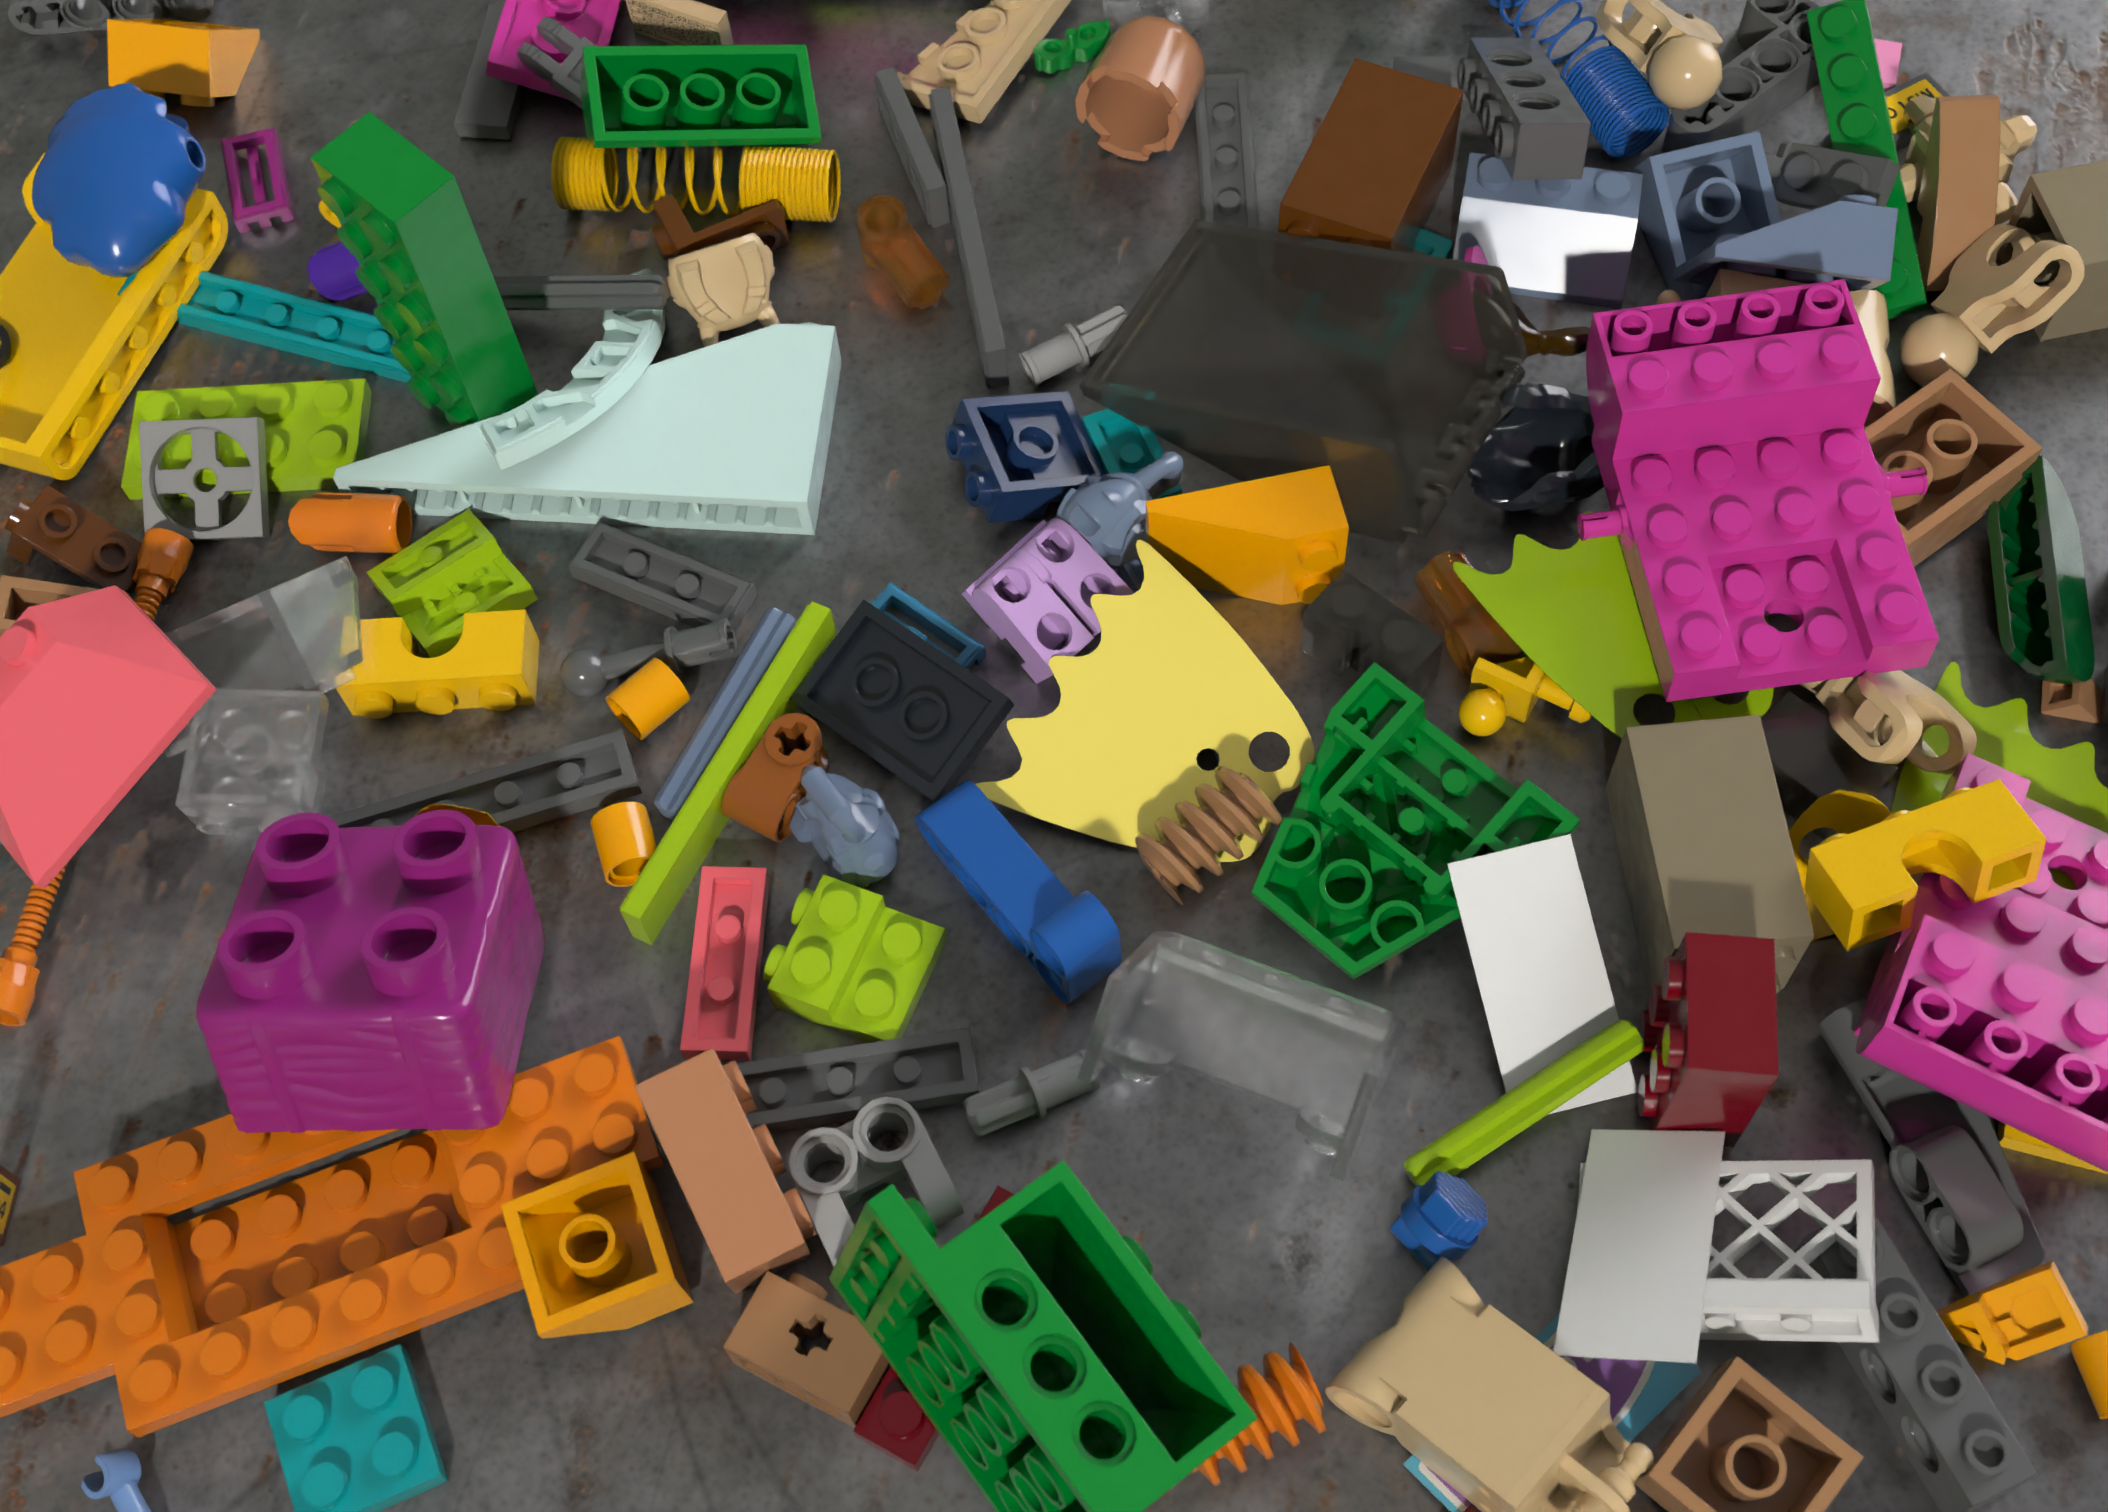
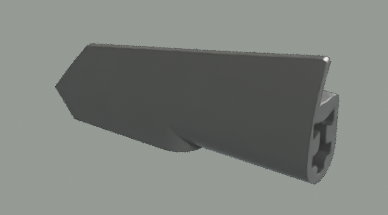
(1943, 1166)

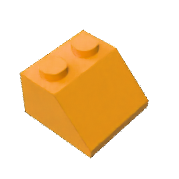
(179, 57)
(596, 1251)

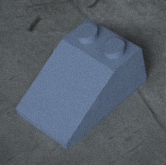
(1703, 199)
(1826, 244)

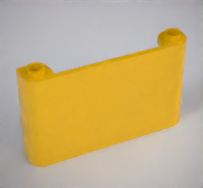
(81, 342)

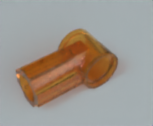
(898, 252)
(1467, 625)

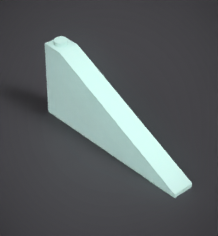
(694, 444)

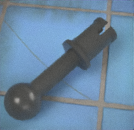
(588, 672)

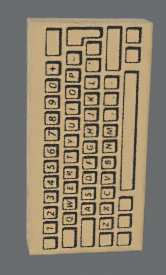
(680, 22)

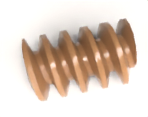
(1206, 831)

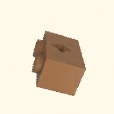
(770, 1347)

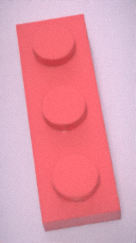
(726, 962)

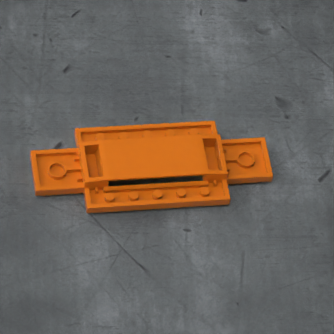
(305, 1267)

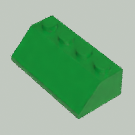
(698, 96)

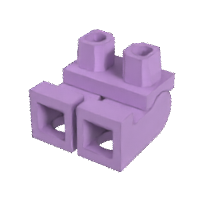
(1043, 595)

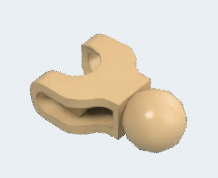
(1669, 47)
(1988, 302)
(1895, 713)

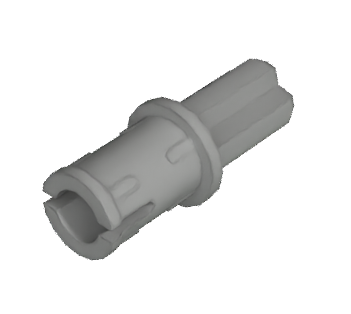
(1072, 346)
(1027, 1094)

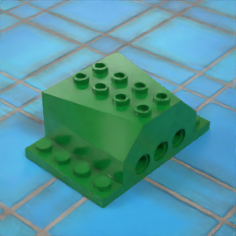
(1041, 1349)

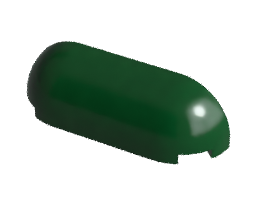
(2041, 579)

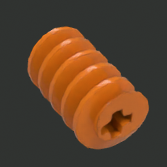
(1279, 1402)

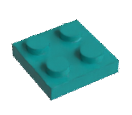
(357, 1437)

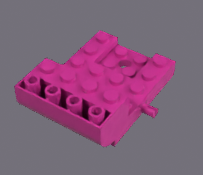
(1753, 490)
(2006, 992)

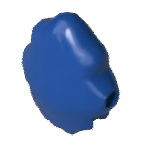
(116, 179)

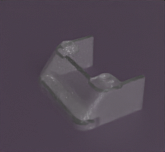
(279, 638)
(1250, 1032)

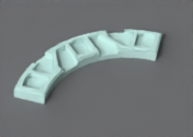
(597, 384)

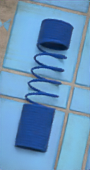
(1605, 85)

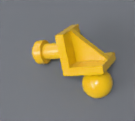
(1510, 691)

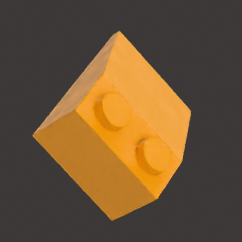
(1255, 538)

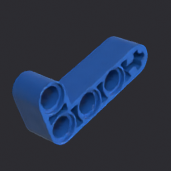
(1059, 935)

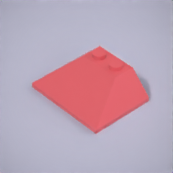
(82, 717)

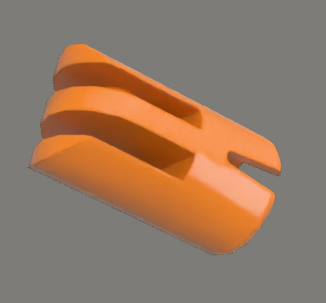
(352, 522)

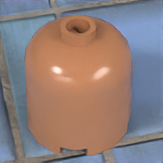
(1142, 87)

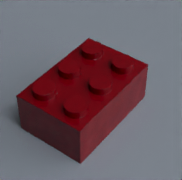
(1711, 1036)

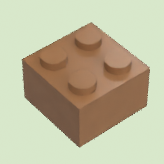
(1747, 1451)

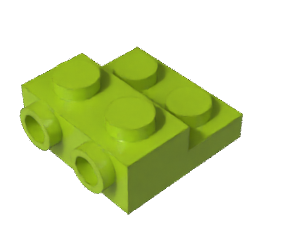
(853, 962)

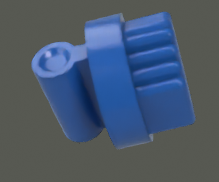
(1440, 1219)

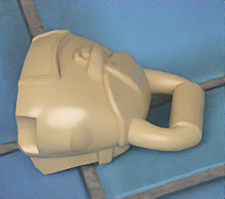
(724, 285)

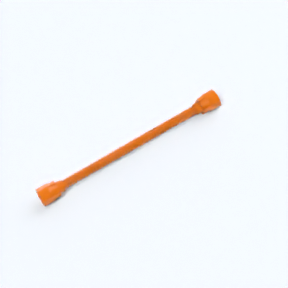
(160, 566)

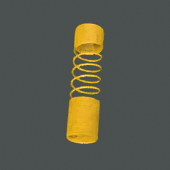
(799, 179)

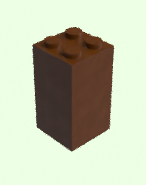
(1375, 160)

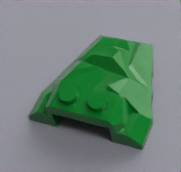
(1381, 819)

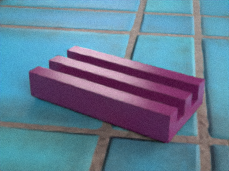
(262, 210)

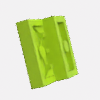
(449, 575)

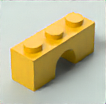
(487, 668)
(1969, 836)

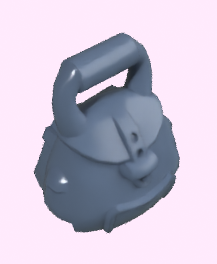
(1112, 507)
(846, 827)

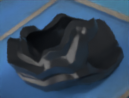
(1537, 450)

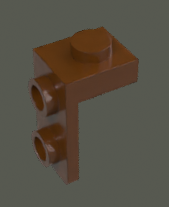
(675, 236)
(73, 539)

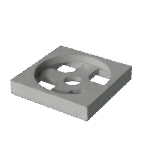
(249, 434)

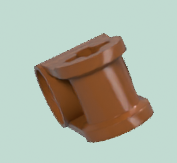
(770, 781)

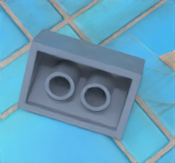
(1552, 234)

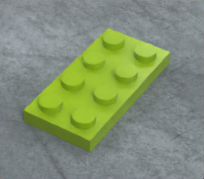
(306, 426)

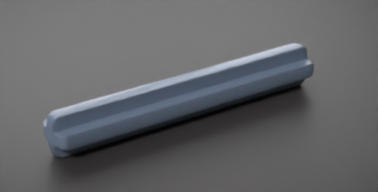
(724, 710)

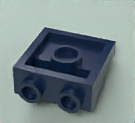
(1021, 452)

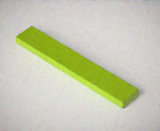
(700, 818)

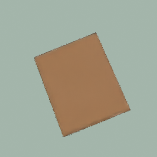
(2073, 701)

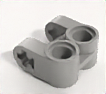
(868, 1168)

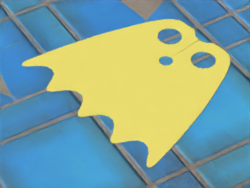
(1142, 710)

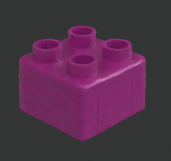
(373, 977)

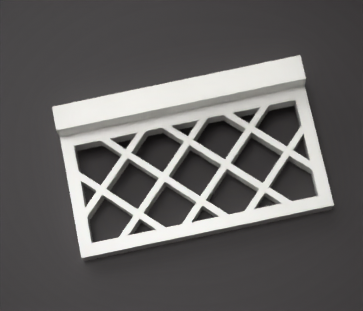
(1785, 1306)

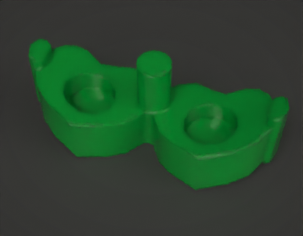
(1080, 46)

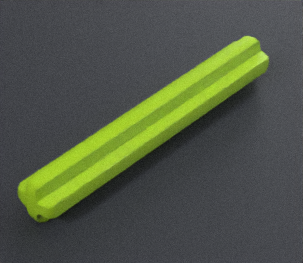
(1527, 1103)

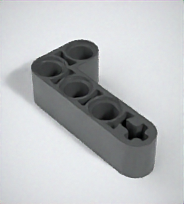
(67, 16)
(1759, 81)

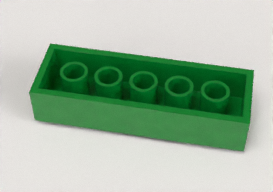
(425, 271)

